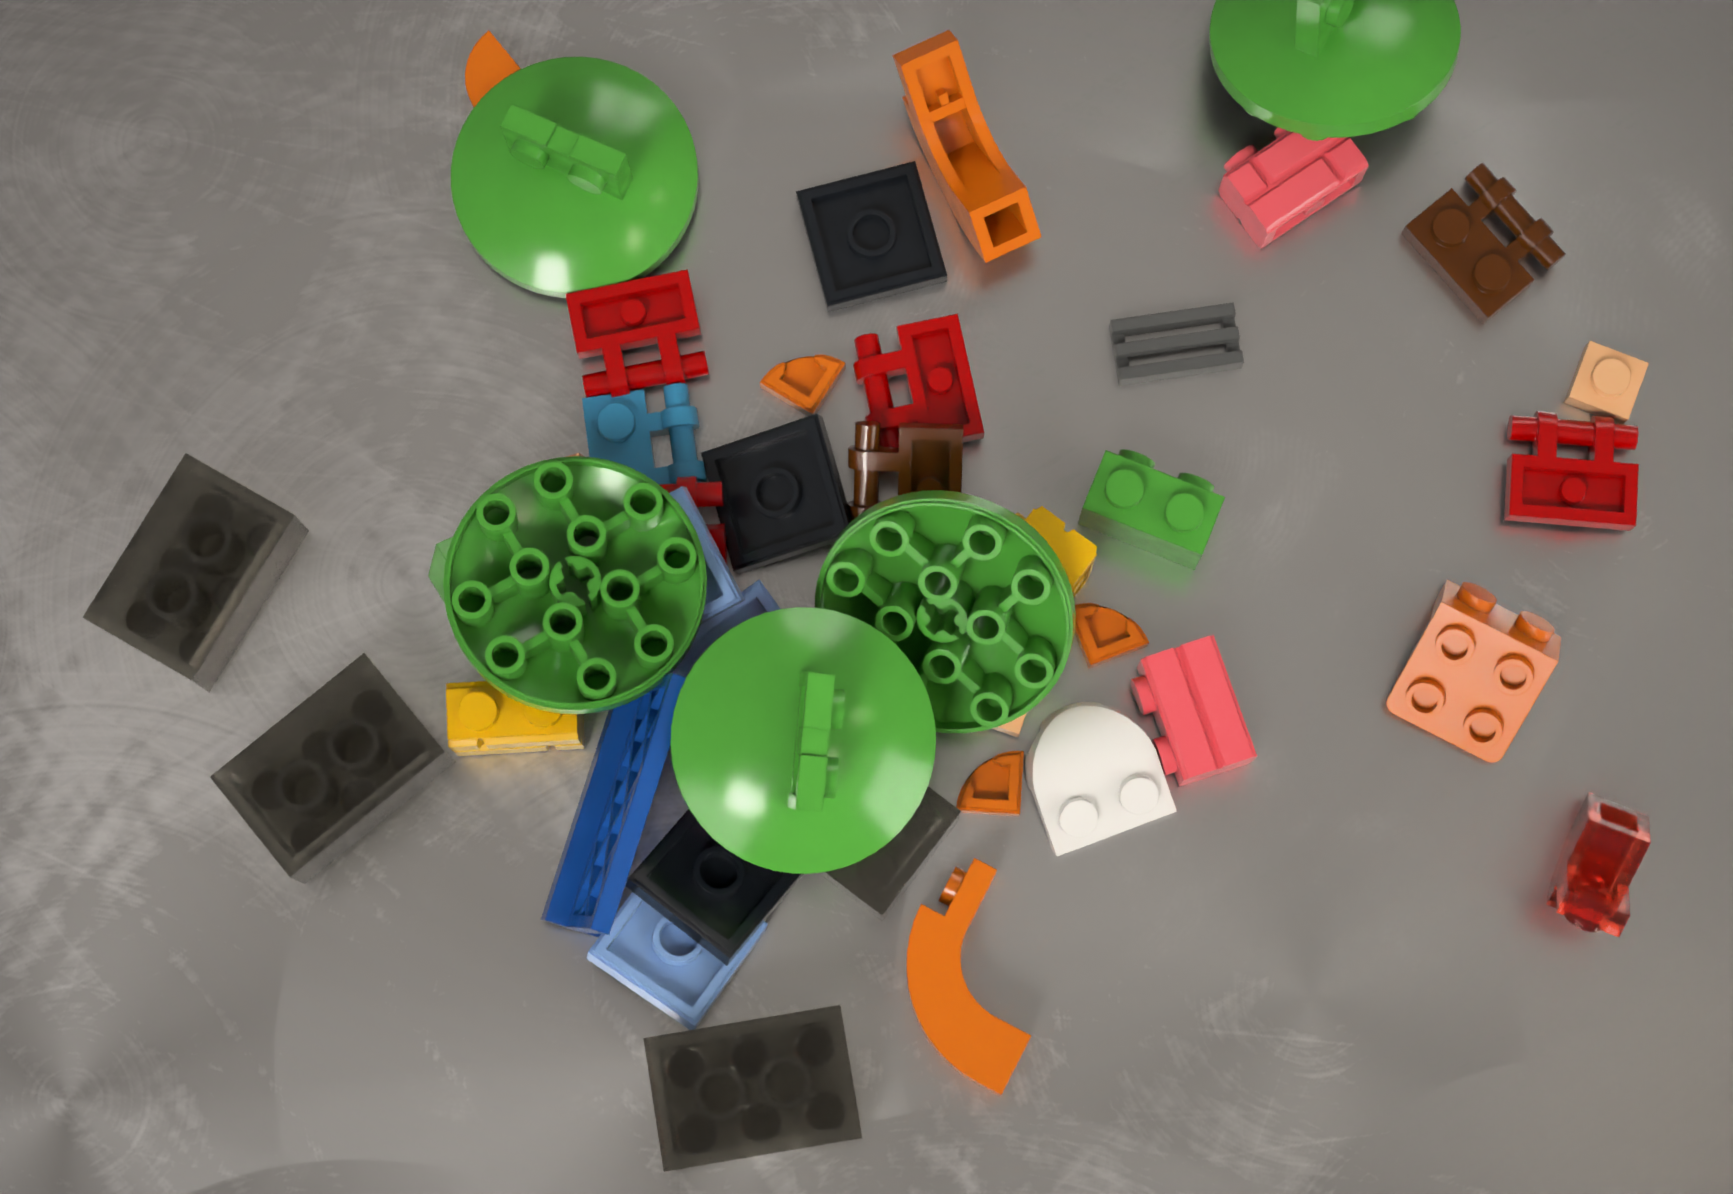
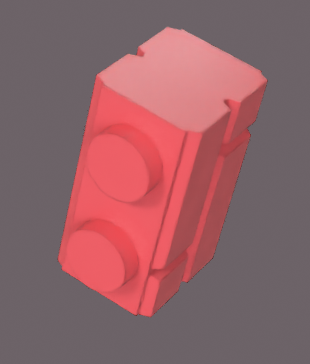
(1288, 181)
(1193, 711)

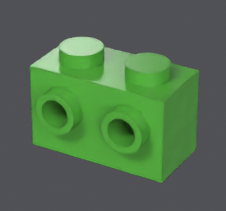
(1151, 507)

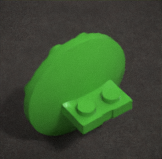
(1334, 62)
(574, 176)
(575, 585)
(962, 596)
(803, 740)

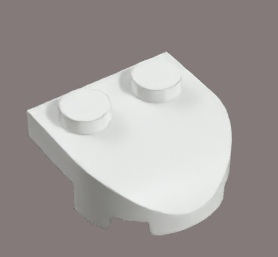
(1094, 776)

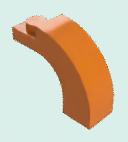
(960, 150)
(949, 1016)

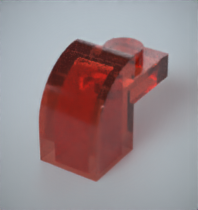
(1599, 865)

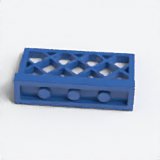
(612, 812)

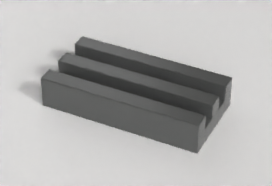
(1172, 320)

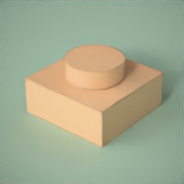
(1606, 382)

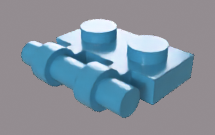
(623, 432)

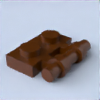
(1470, 255)
(925, 460)

